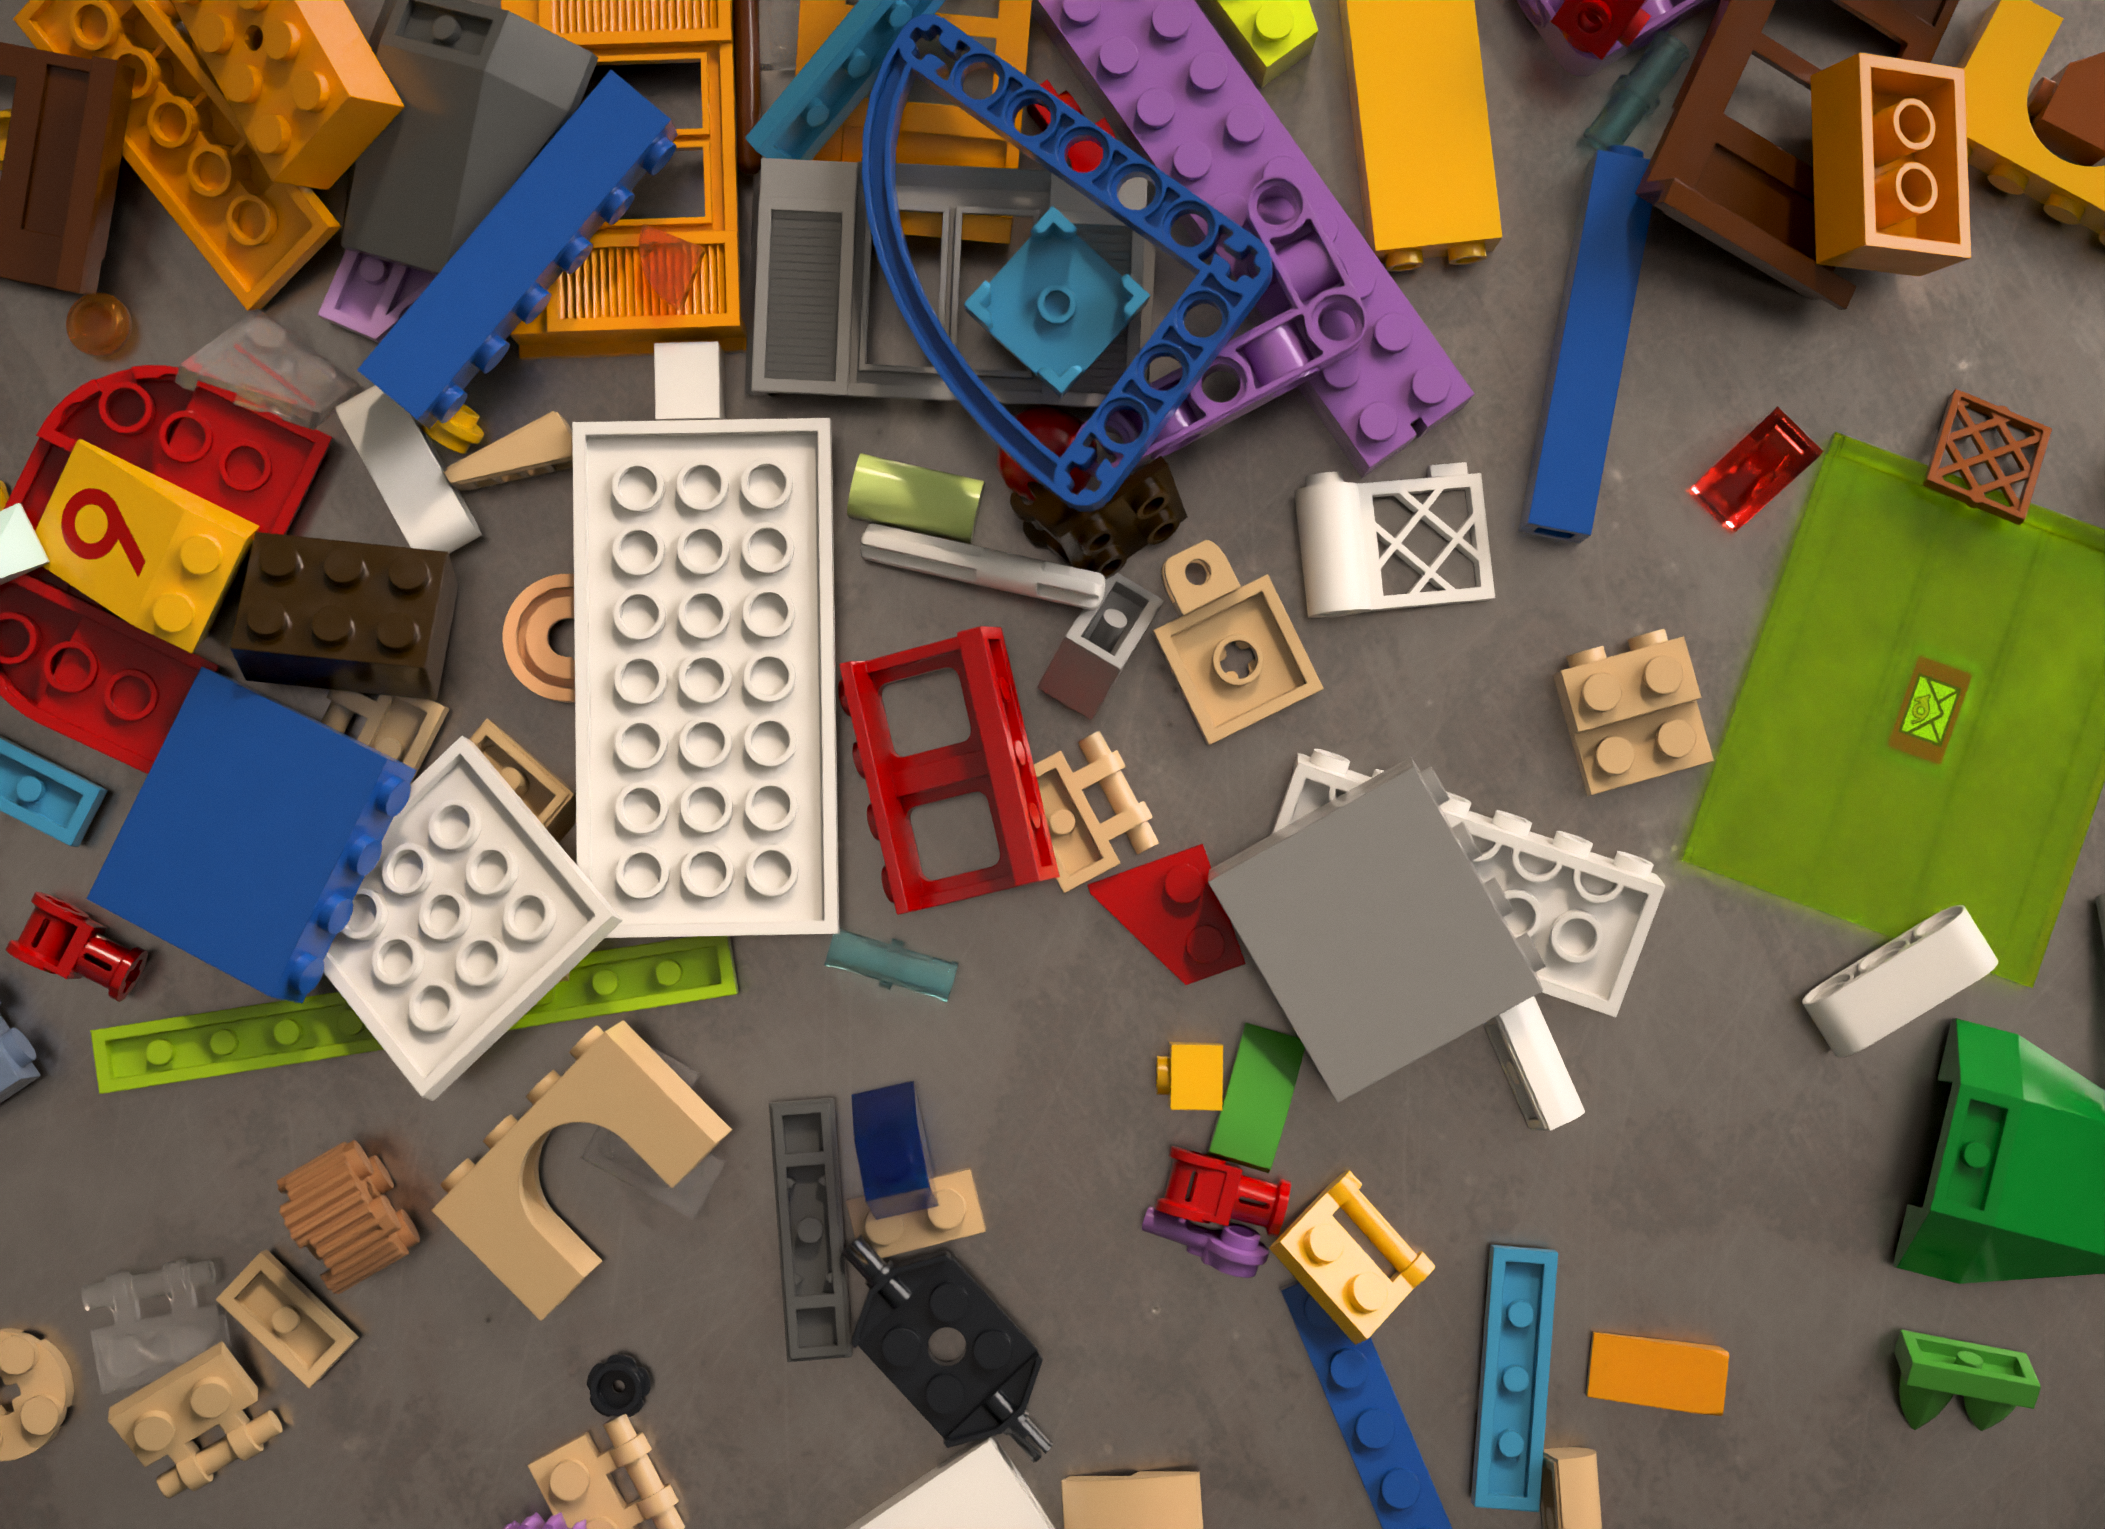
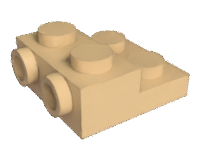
(1633, 712)

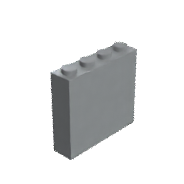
(1377, 928)

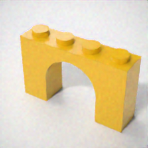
(1998, 128)

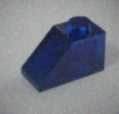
(892, 1151)

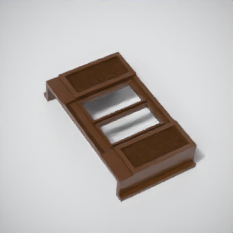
(60, 165)
(1739, 184)

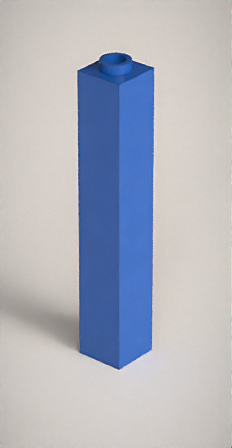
(1588, 348)

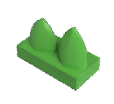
(1986, 1376)

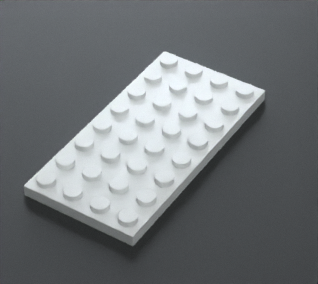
(706, 675)

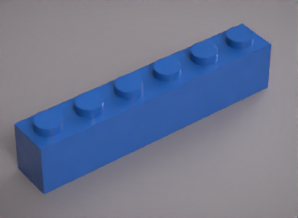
(521, 251)

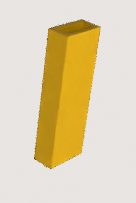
(1421, 130)

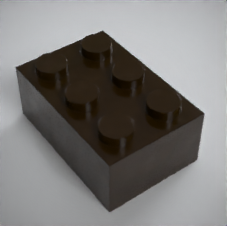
(345, 616)

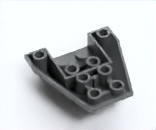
(477, 111)

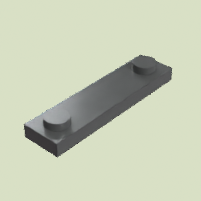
(810, 1229)

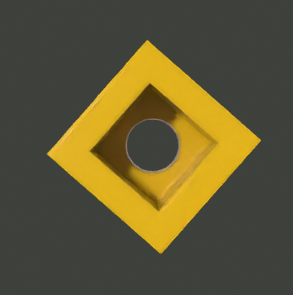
(1191, 1076)

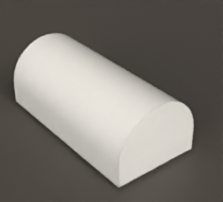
(1534, 1067)

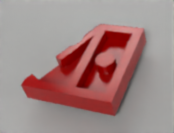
(1174, 914)

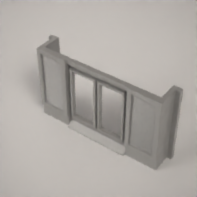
(815, 276)

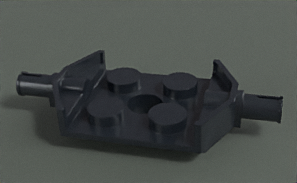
(961, 1398)

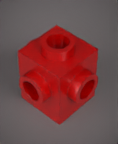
(1599, 24)

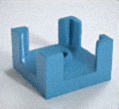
(1056, 303)

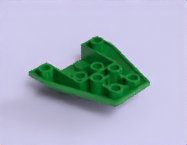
(2013, 1167)

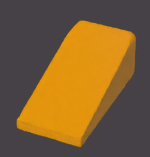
(1658, 1373)

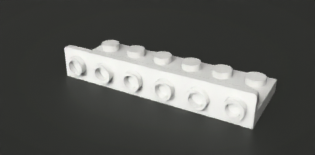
(1575, 905)

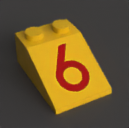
(142, 545)

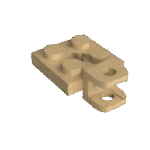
(1223, 614)

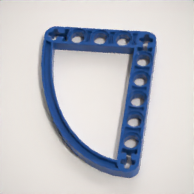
(1102, 187)

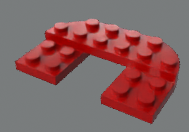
(60, 649)

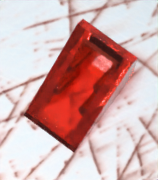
(1756, 468)

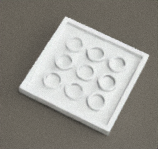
(461, 921)

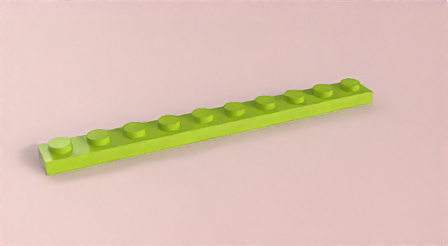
(329, 1027)

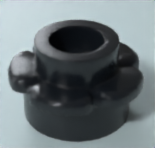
(605, 1398)

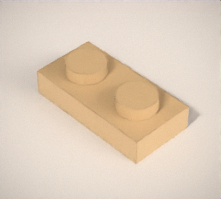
(954, 1218)
(287, 1318)

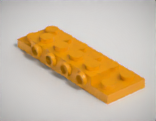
(190, 143)

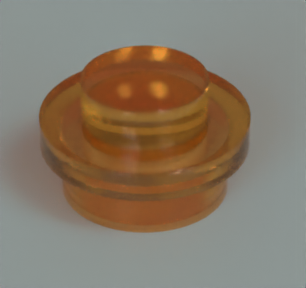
(99, 324)

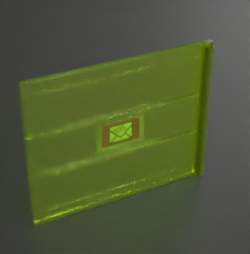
(1918, 713)

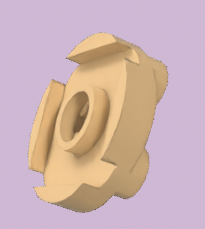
(44, 1388)

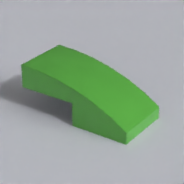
(1257, 1098)

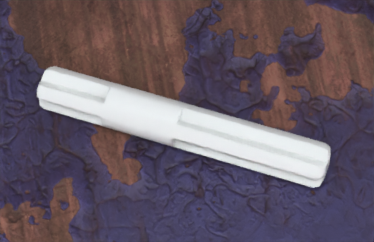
(983, 566)

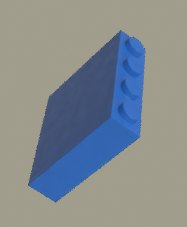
(252, 836)

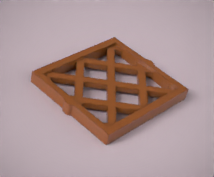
(1975, 495)

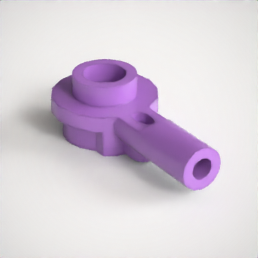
(1229, 1250)

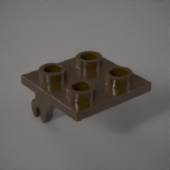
(1138, 514)

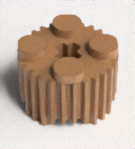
(345, 1215)

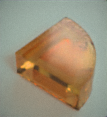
(669, 264)

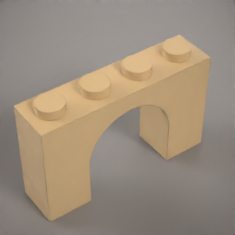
(500, 1201)

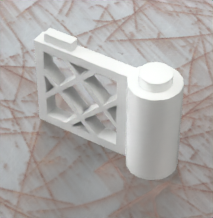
(1342, 546)

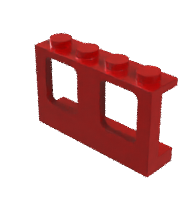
(990, 761)

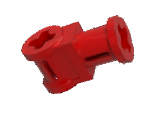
(73, 946)
(1218, 1190)

